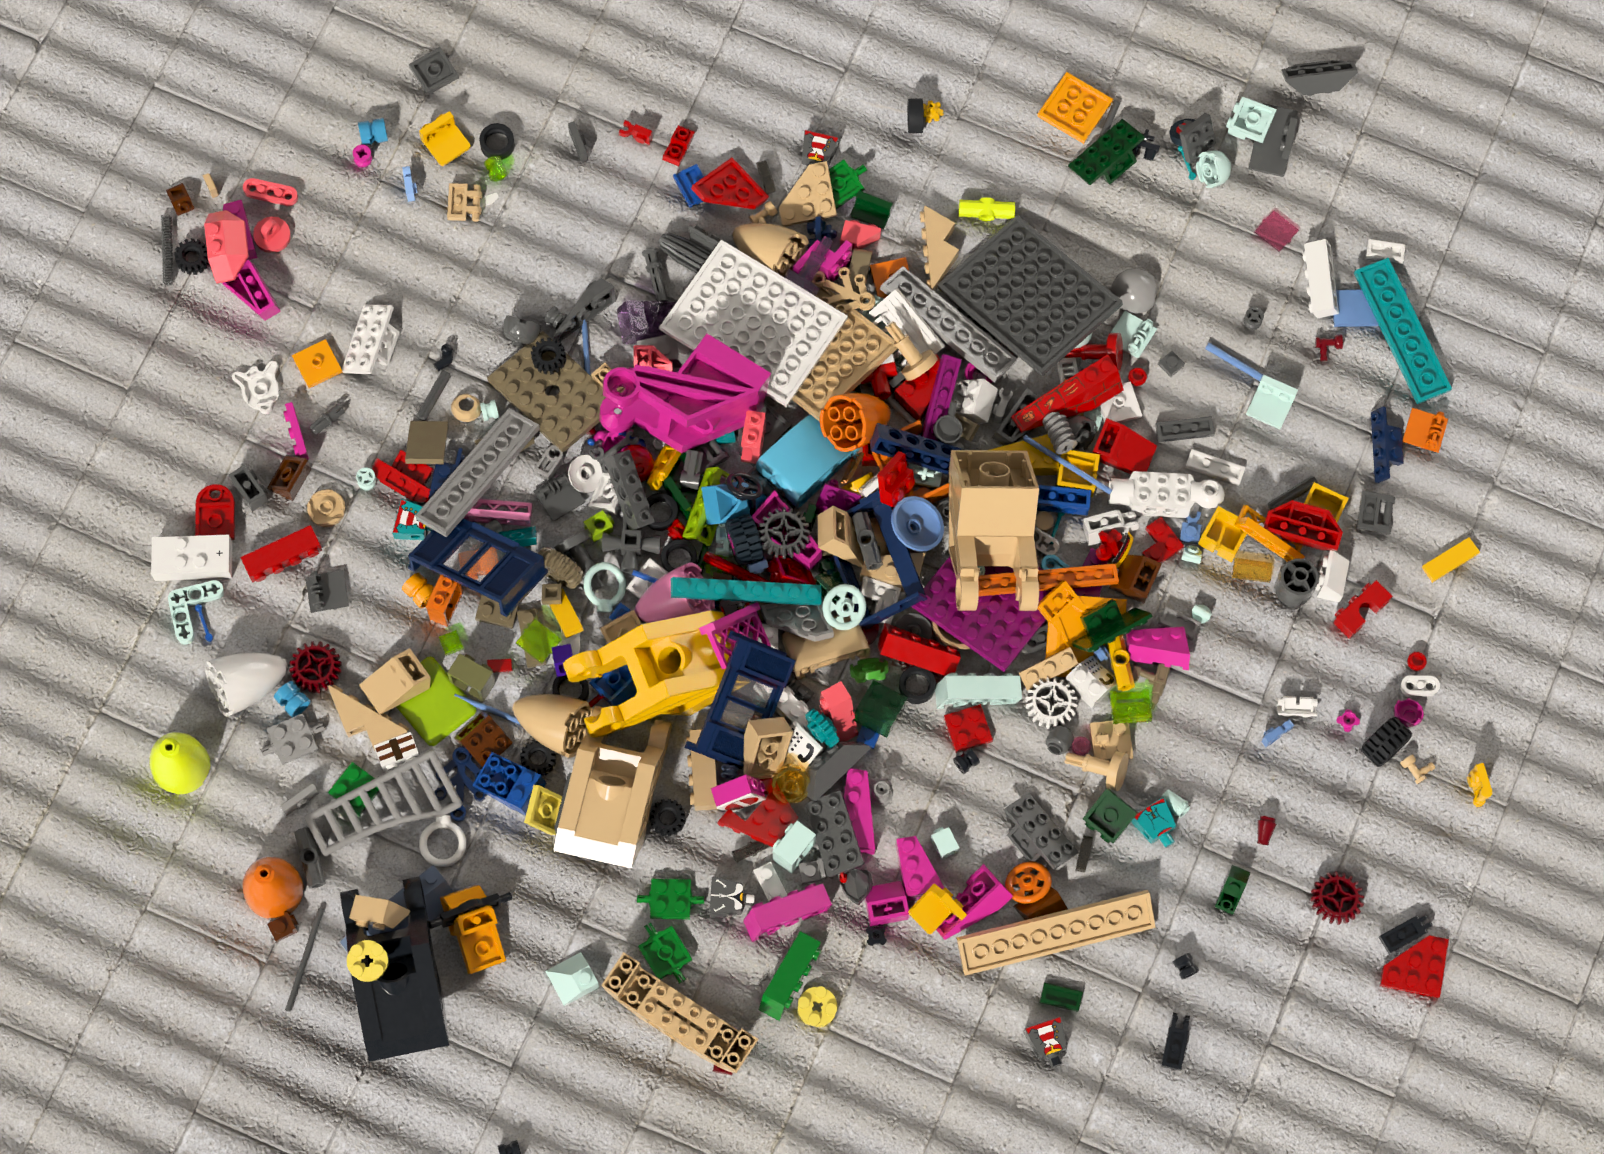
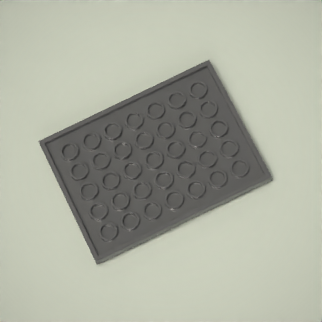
(1030, 295)

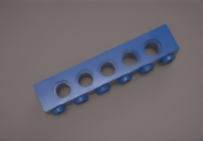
(1063, 500)

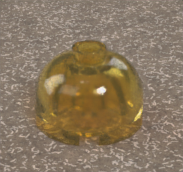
(790, 783)

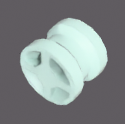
(489, 410)
(363, 475)

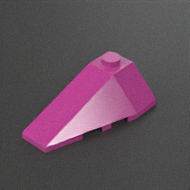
(980, 899)

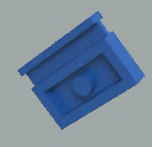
(685, 180)

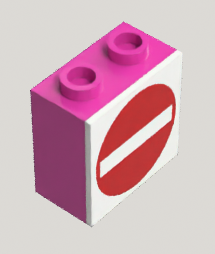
(738, 793)

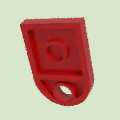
(217, 514)

